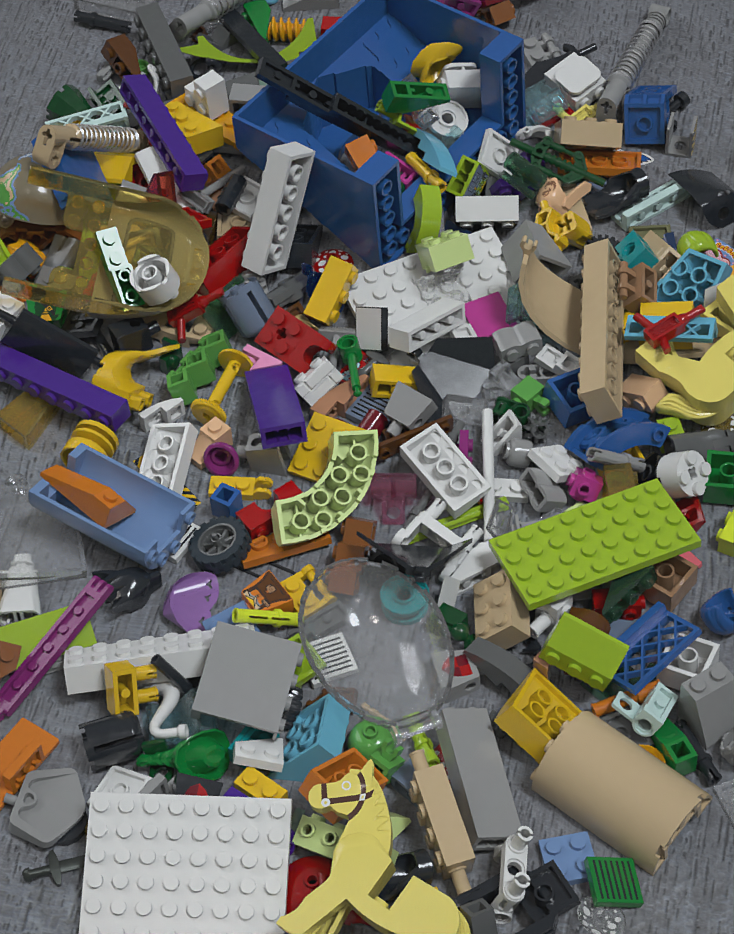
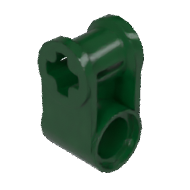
(519, 409)

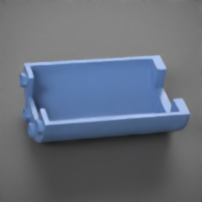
(145, 535)

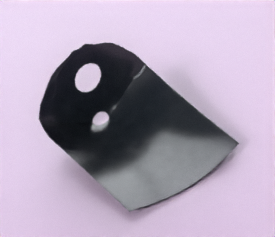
(708, 192)

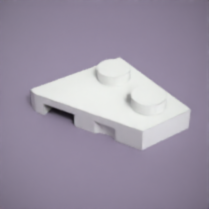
(260, 754)

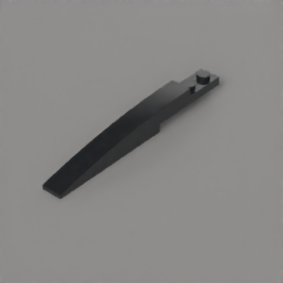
(338, 109)

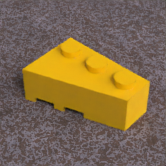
(199, 130)

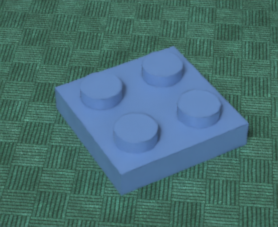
(569, 854)

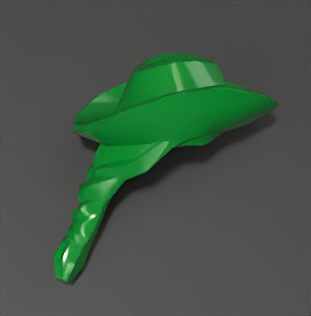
(200, 755)

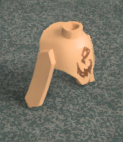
(556, 197)

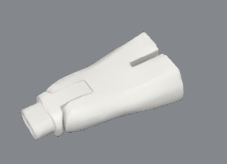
(19, 603)

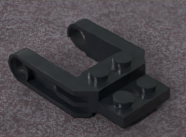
(543, 901)

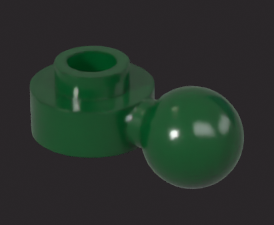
(460, 632)

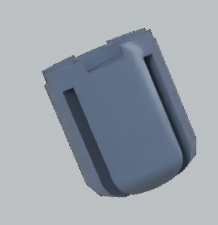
(247, 307)

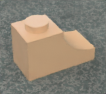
(210, 433)

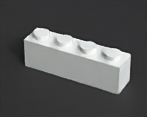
(426, 324)

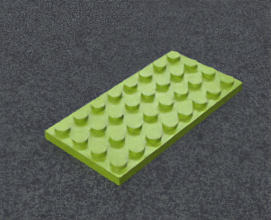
(593, 544)

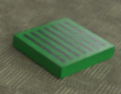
(613, 882)

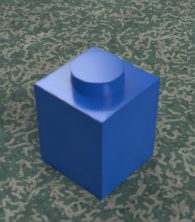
(226, 501)

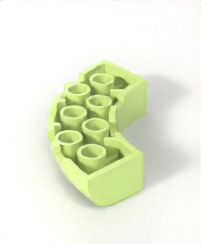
(335, 495)

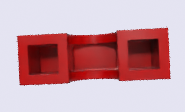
(258, 520)

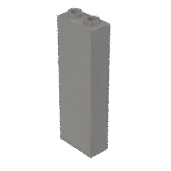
(477, 776)

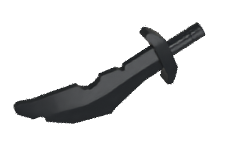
(537, 71)

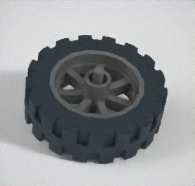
(214, 537)

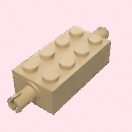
(442, 821)

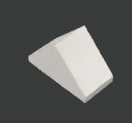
(504, 430)

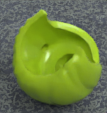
(698, 241)

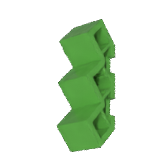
(197, 367)

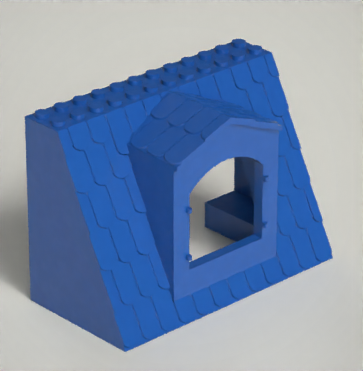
(358, 60)

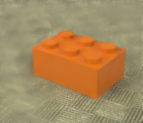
(335, 770)

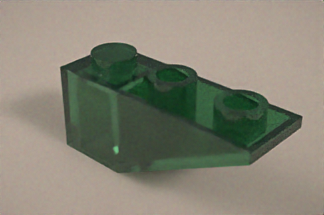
(626, 591)

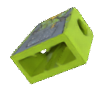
(470, 178)

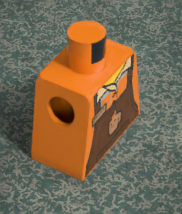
(267, 594)

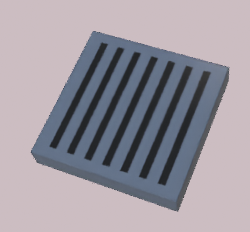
(363, 403)

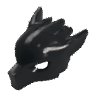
(129, 586)

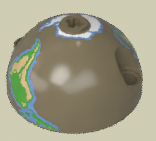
(24, 200)

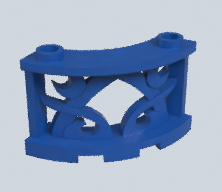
(623, 433)

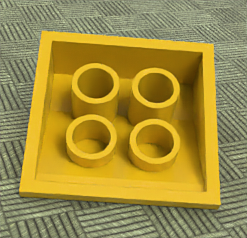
(535, 714)

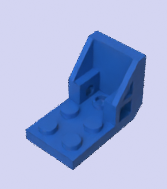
(647, 113)

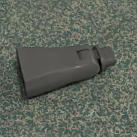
(61, 253)
(700, 442)

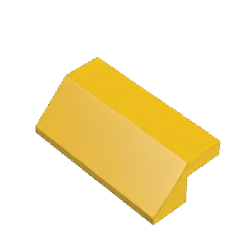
(116, 166)

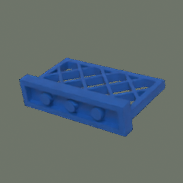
(640, 633)

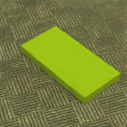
(31, 631)

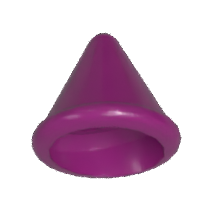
(221, 459)

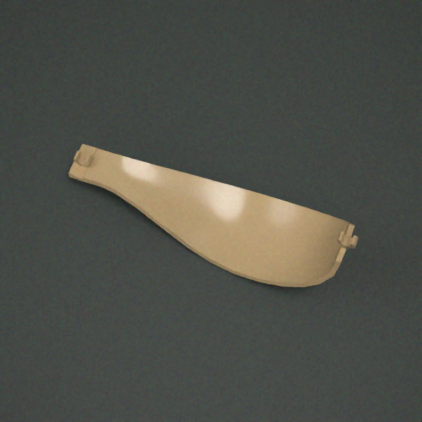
(557, 307)

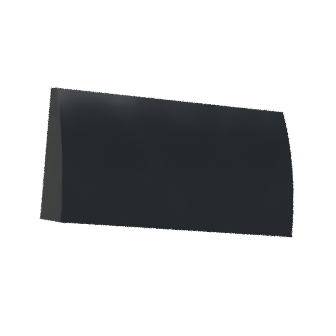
(48, 343)

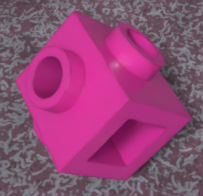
(584, 484)

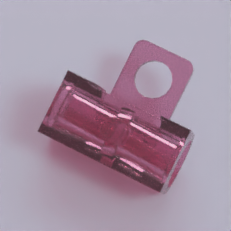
(393, 490)

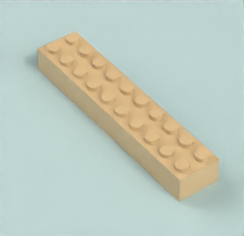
(601, 334)

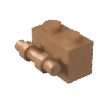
(636, 285)

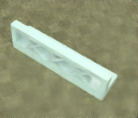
(119, 119)
(647, 208)

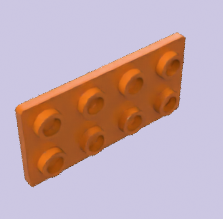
(22, 752)

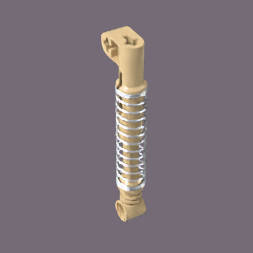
(85, 138)

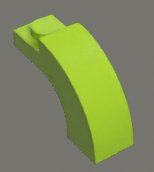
(427, 215)

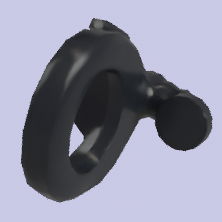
(212, 64)

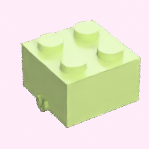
(444, 251)

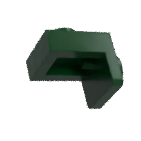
(170, 360)

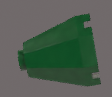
(67, 103)

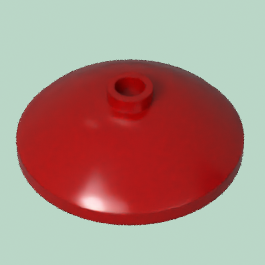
(300, 873)

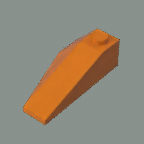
(91, 497)

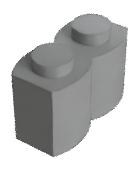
(517, 341)
(542, 490)

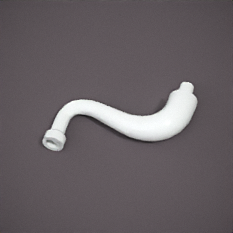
(171, 696)

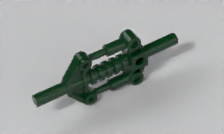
(539, 153)

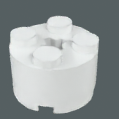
(155, 280)
(683, 473)

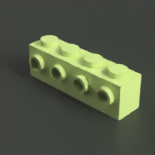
(321, 837)

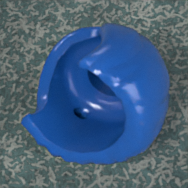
(719, 612)

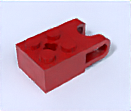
(292, 340)

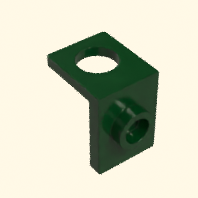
(152, 747)

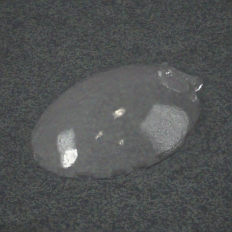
(378, 645)

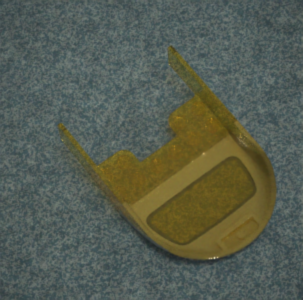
(145, 227)

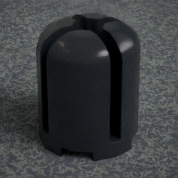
(112, 739)

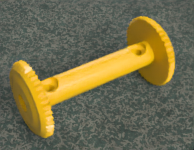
(234, 364)

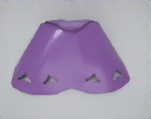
(187, 601)

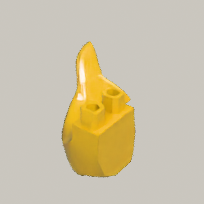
(117, 377)

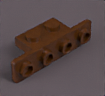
(392, 444)

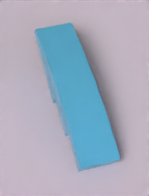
(436, 153)

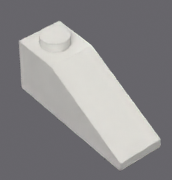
(476, 567)

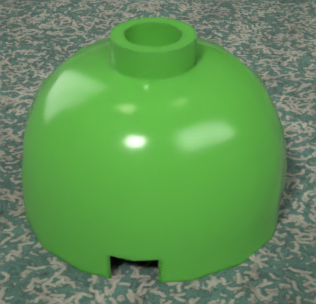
(368, 738)

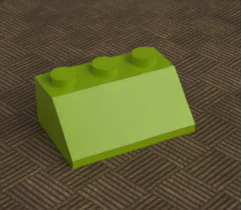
(583, 651)

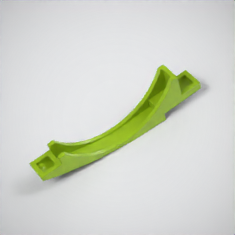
(300, 44)

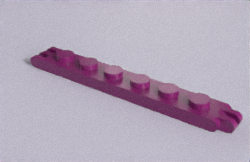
(53, 645)

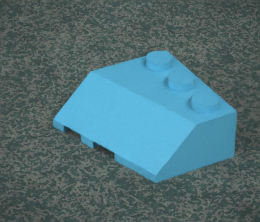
(691, 277)
(314, 738)

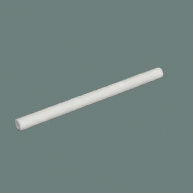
(488, 466)

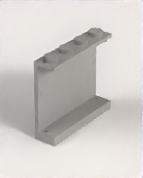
(248, 678)

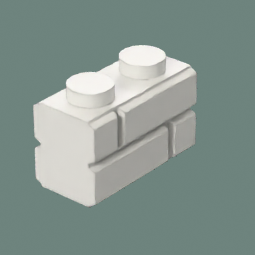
(317, 380)

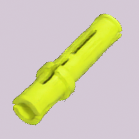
(265, 617)

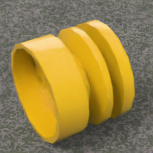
(93, 435)

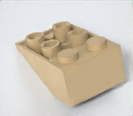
(664, 252)

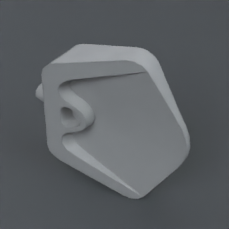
(46, 806)

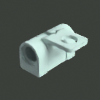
(652, 713)

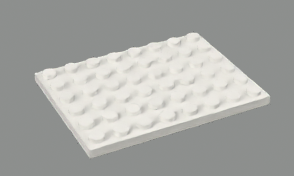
(395, 285)
(185, 864)

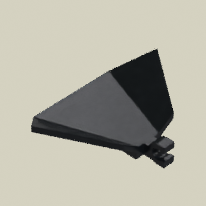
(453, 368)
(417, 559)

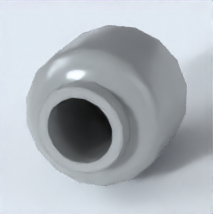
(516, 453)

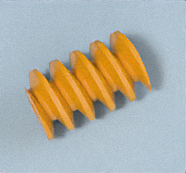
(284, 30)

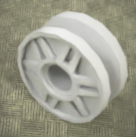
(452, 114)

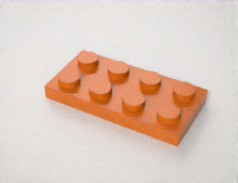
(606, 162)

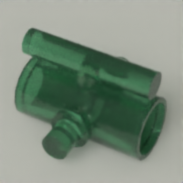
(523, 175)

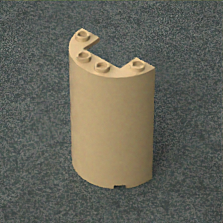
(617, 789)

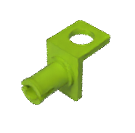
(395, 118)

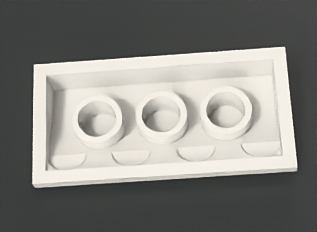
(169, 454)
(444, 470)

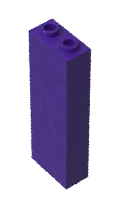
(275, 406)

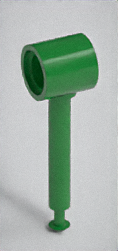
(351, 354)

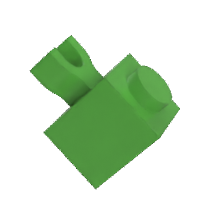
(530, 392)
(387, 760)

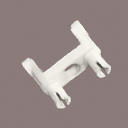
(428, 525)
(511, 887)

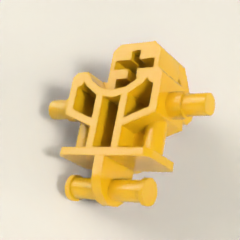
(565, 228)

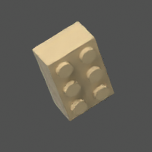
(588, 133)
(500, 612)

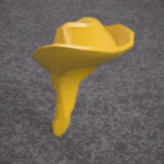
(432, 59)

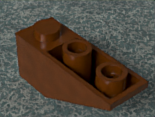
(121, 55)

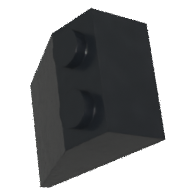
(305, 245)

